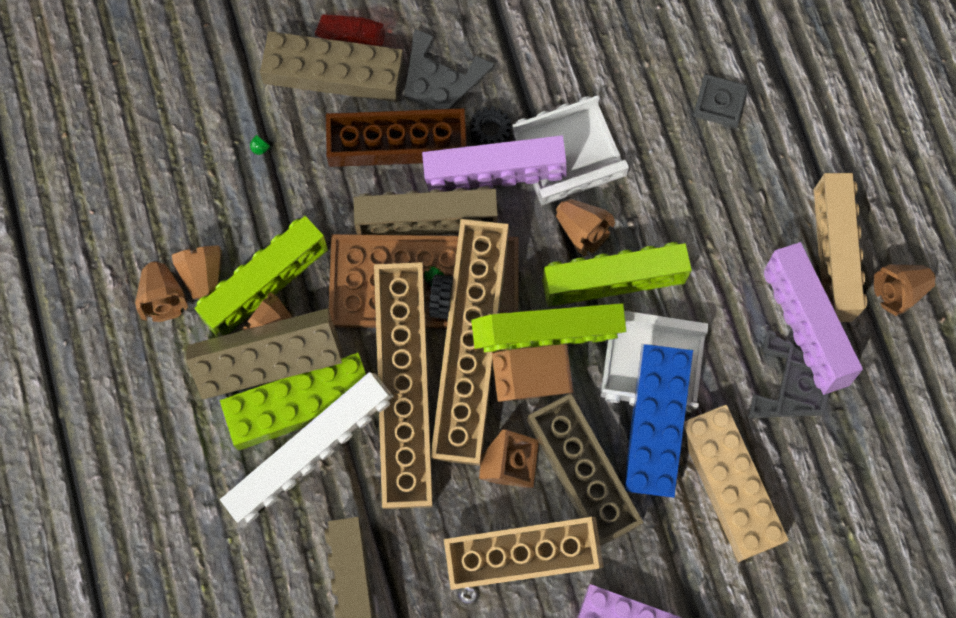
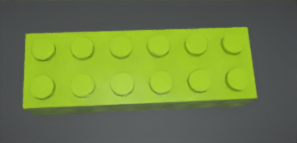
(266, 273)
(616, 274)
(548, 327)
(288, 402)

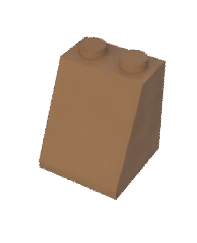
(532, 372)

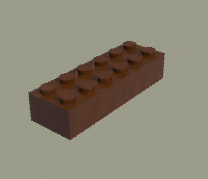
(391, 136)

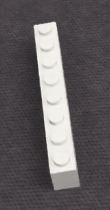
(306, 448)

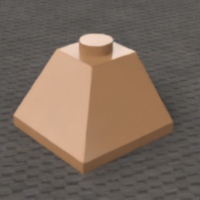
(510, 460)

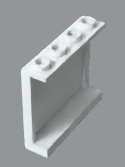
(588, 146)
(624, 354)

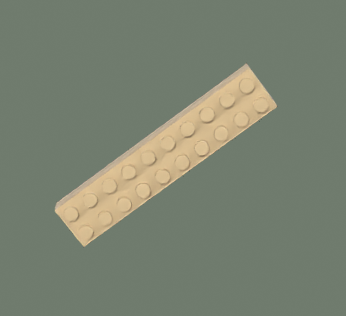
(403, 370)
(467, 370)

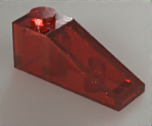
(351, 30)

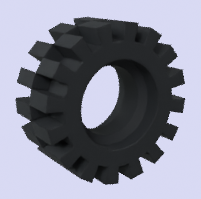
(490, 116)
(440, 296)

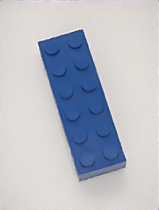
(658, 420)

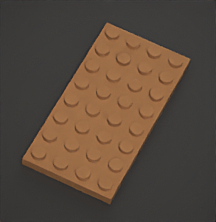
(354, 280)

